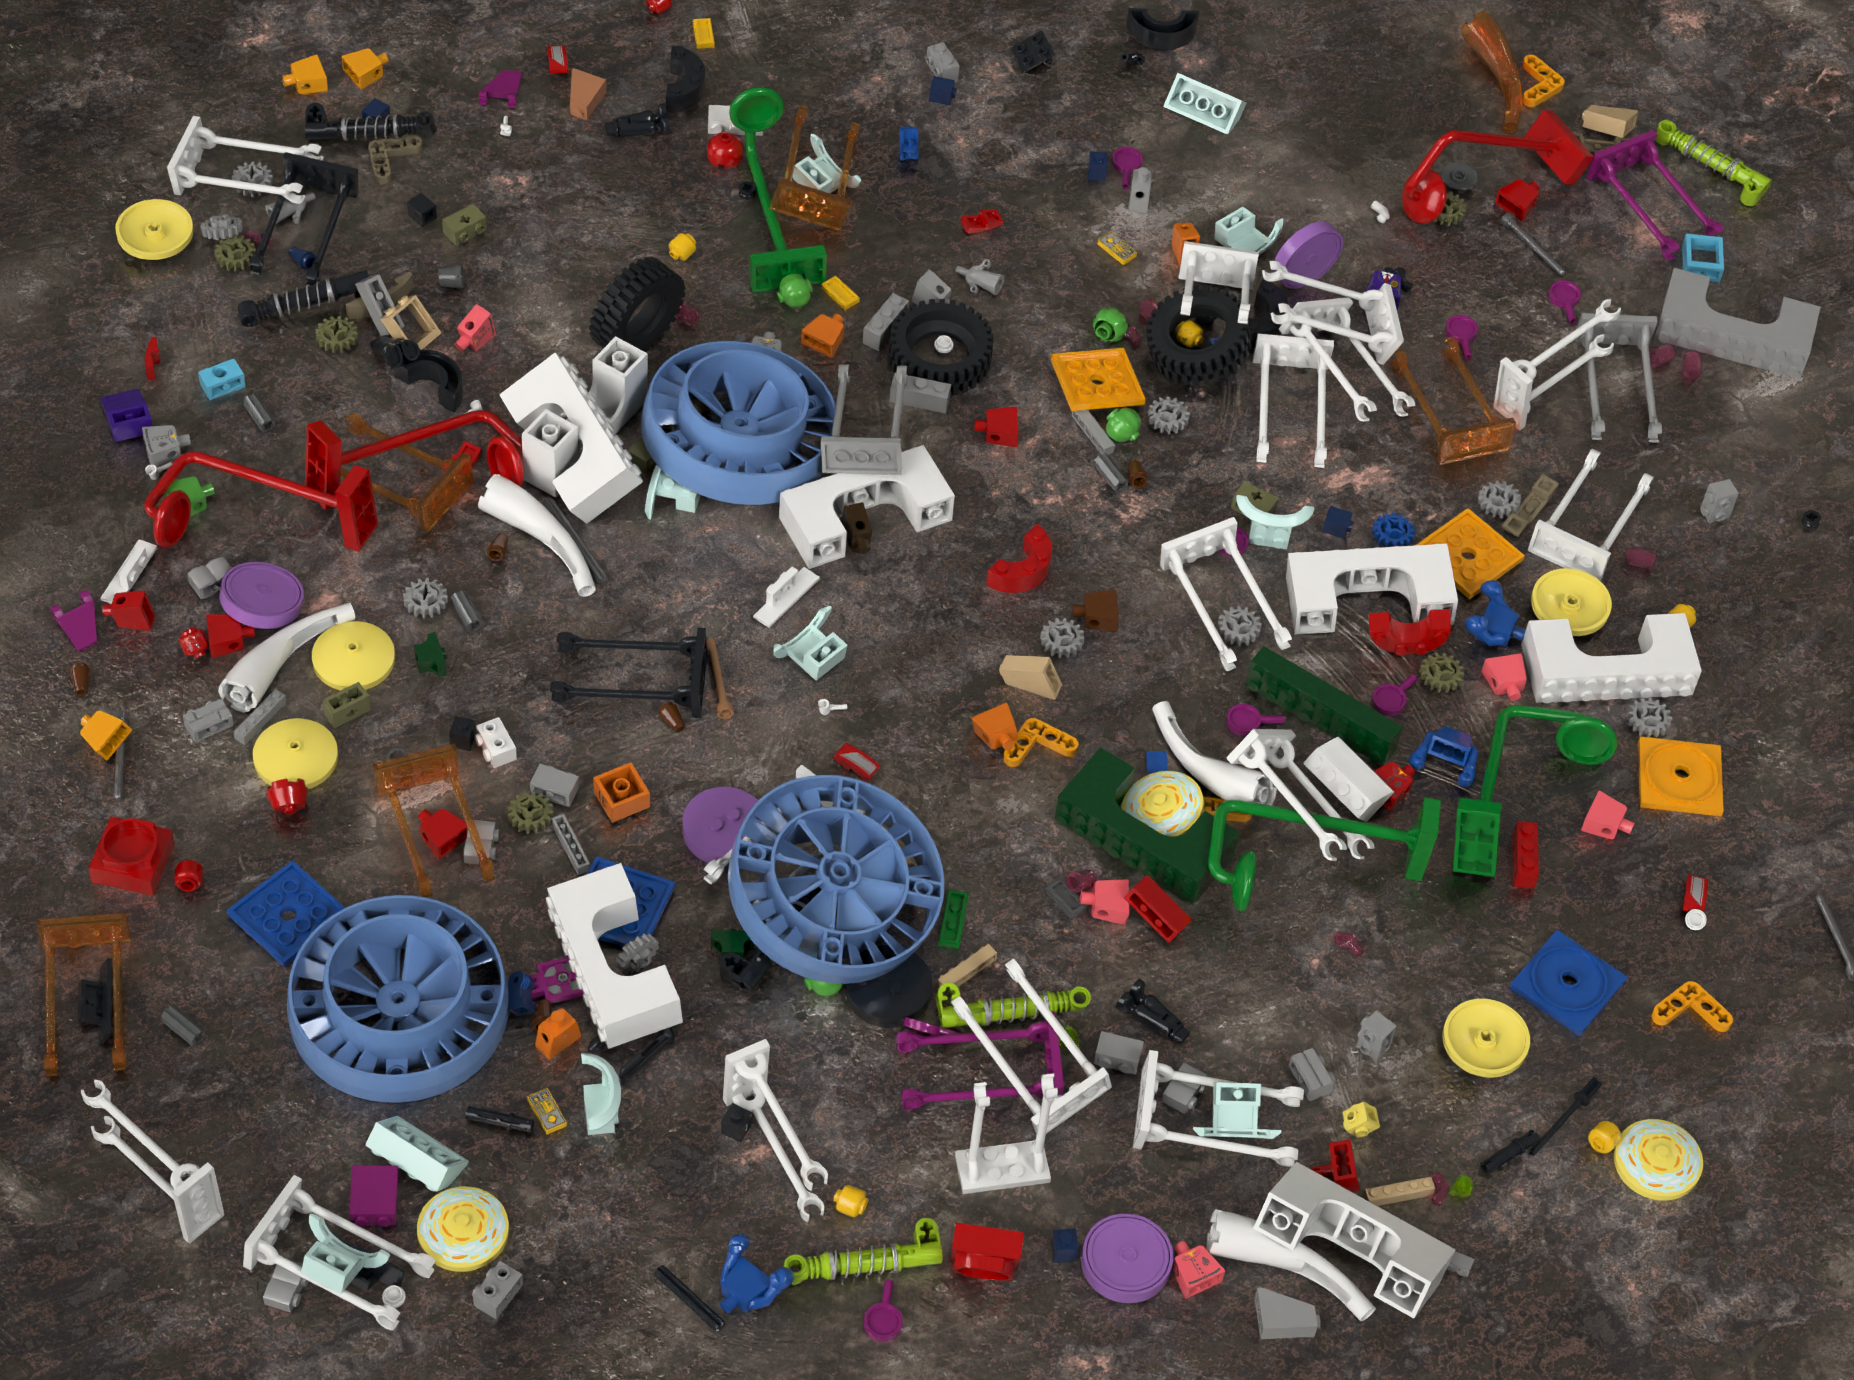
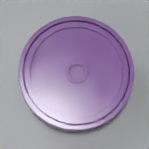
(1310, 252)
(261, 595)
(714, 821)
(1127, 1258)

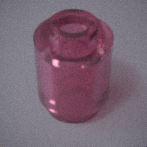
(1146, 307)
(688, 313)
(1661, 355)
(1692, 365)
(1640, 557)
(1081, 881)

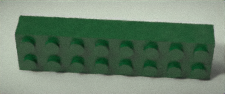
(1323, 706)

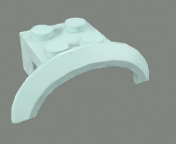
(822, 172)
(1239, 232)
(665, 486)
(1269, 528)
(813, 649)
(601, 1099)
(1236, 1112)
(333, 1261)

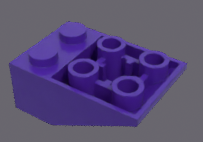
(126, 414)

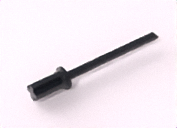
(1582, 1098)

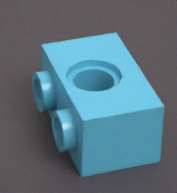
(221, 379)

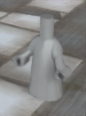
(289, 208)
(987, 280)

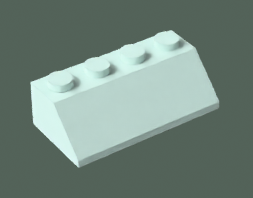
(1204, 104)
(415, 1153)

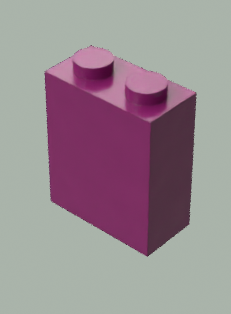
(374, 1195)

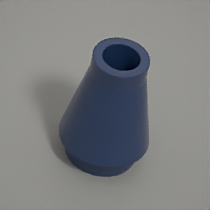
(303, 258)

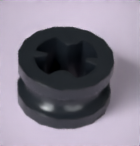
(746, 185)
(1806, 519)

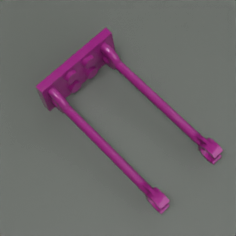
(1627, 154)
(1037, 1032)

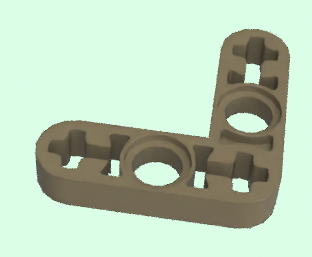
(386, 151)

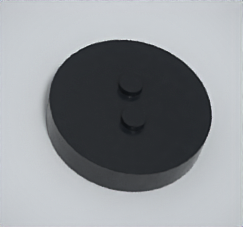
(893, 995)

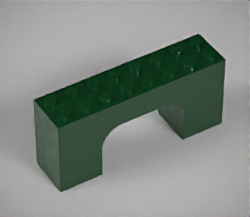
(1175, 862)

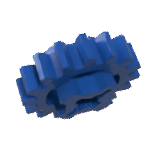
(1393, 530)

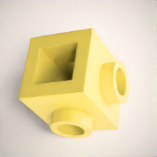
(1360, 1119)

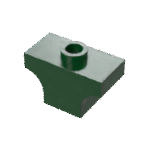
(431, 656)
(731, 941)

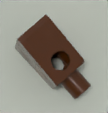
(1099, 610)

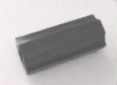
(259, 412)
(1111, 472)
(467, 611)
(183, 1025)

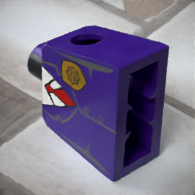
(1387, 277)

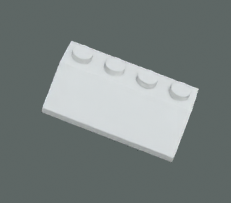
(1349, 778)

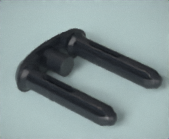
(640, 1059)

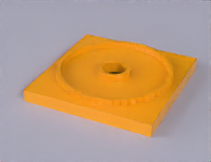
(1110, 367)
(1472, 535)
(1665, 790)

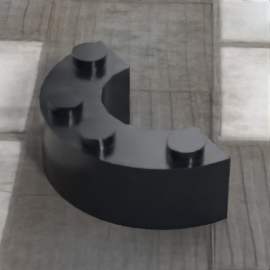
(1161, 34)
(691, 88)
(1267, 301)
(437, 368)

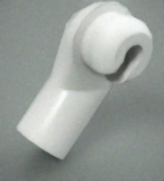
(1382, 210)

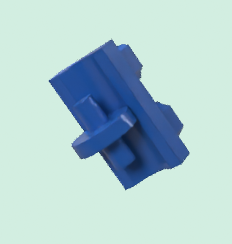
(908, 142)

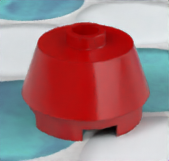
(287, 796)

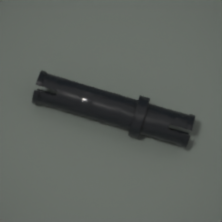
(475, 1115)
(1515, 1148)

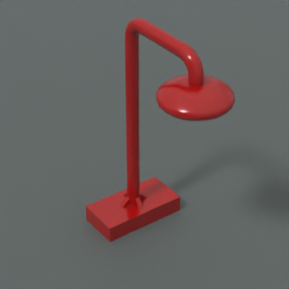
(1563, 152)
(325, 453)
(352, 498)

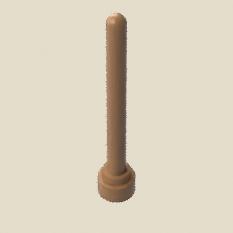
(724, 708)

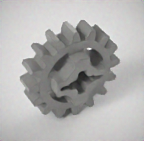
(253, 174)
(221, 227)
(1168, 415)
(1499, 499)
(425, 598)
(1239, 626)
(1060, 639)
(1647, 717)
(637, 954)

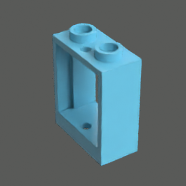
(1705, 243)

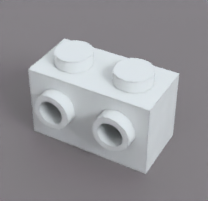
(496, 742)

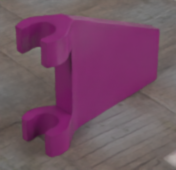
(503, 86)
(78, 623)

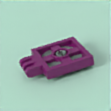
(555, 981)

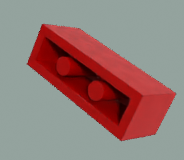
(1525, 854)
(1158, 909)

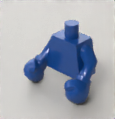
(1498, 620)
(1451, 746)
(747, 1285)

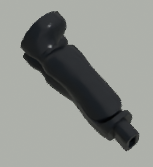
(640, 123)
(392, 350)
(1152, 1013)

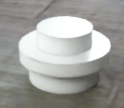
(943, 344)
(1695, 919)
(393, 1296)

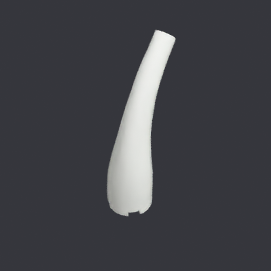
(520, 509)
(257, 669)
(1218, 776)
(1235, 1238)

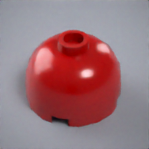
(725, 150)

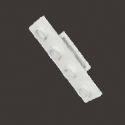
(130, 570)
(785, 594)

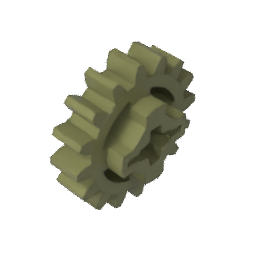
(1453, 210)
(234, 253)
(336, 334)
(1441, 672)
(530, 812)

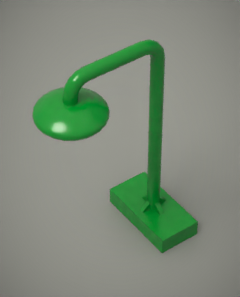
(756, 112)
(1479, 821)
(1418, 838)

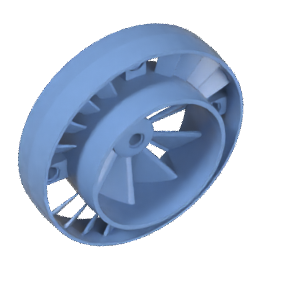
(747, 452)
(867, 890)
(432, 997)

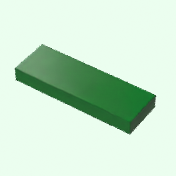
(953, 919)

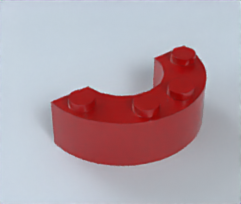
(1025, 574)
(1410, 637)

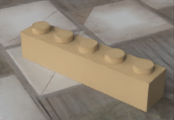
(969, 967)
(1400, 1191)

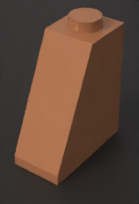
(585, 93)

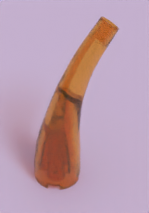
(1494, 50)

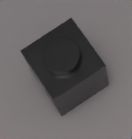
(421, 210)
(462, 733)
(736, 1122)

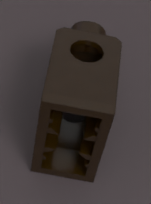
(857, 527)

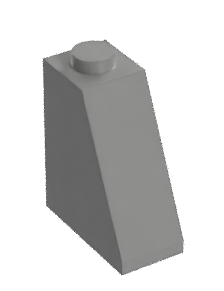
(1284, 1316)

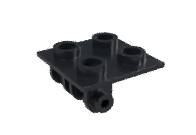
(1033, 52)

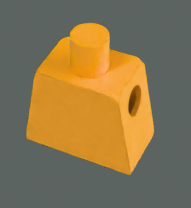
(364, 67)
(307, 76)
(104, 732)

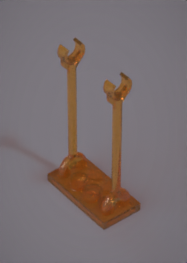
(808, 202)
(1467, 441)
(441, 495)
(420, 770)
(75, 933)

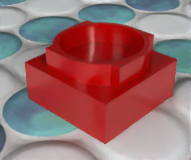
(131, 855)
(986, 1252)

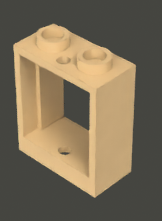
(430, 329)

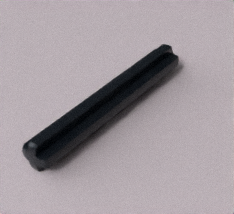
(689, 1298)

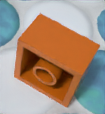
(621, 792)

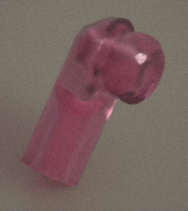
(255, 236)
(1133, 335)
(1349, 941)
(1441, 1188)

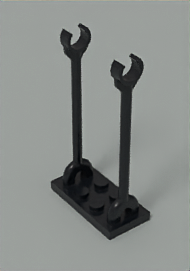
(317, 175)
(685, 696)

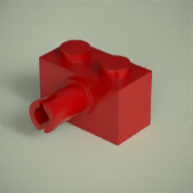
(1342, 1166)

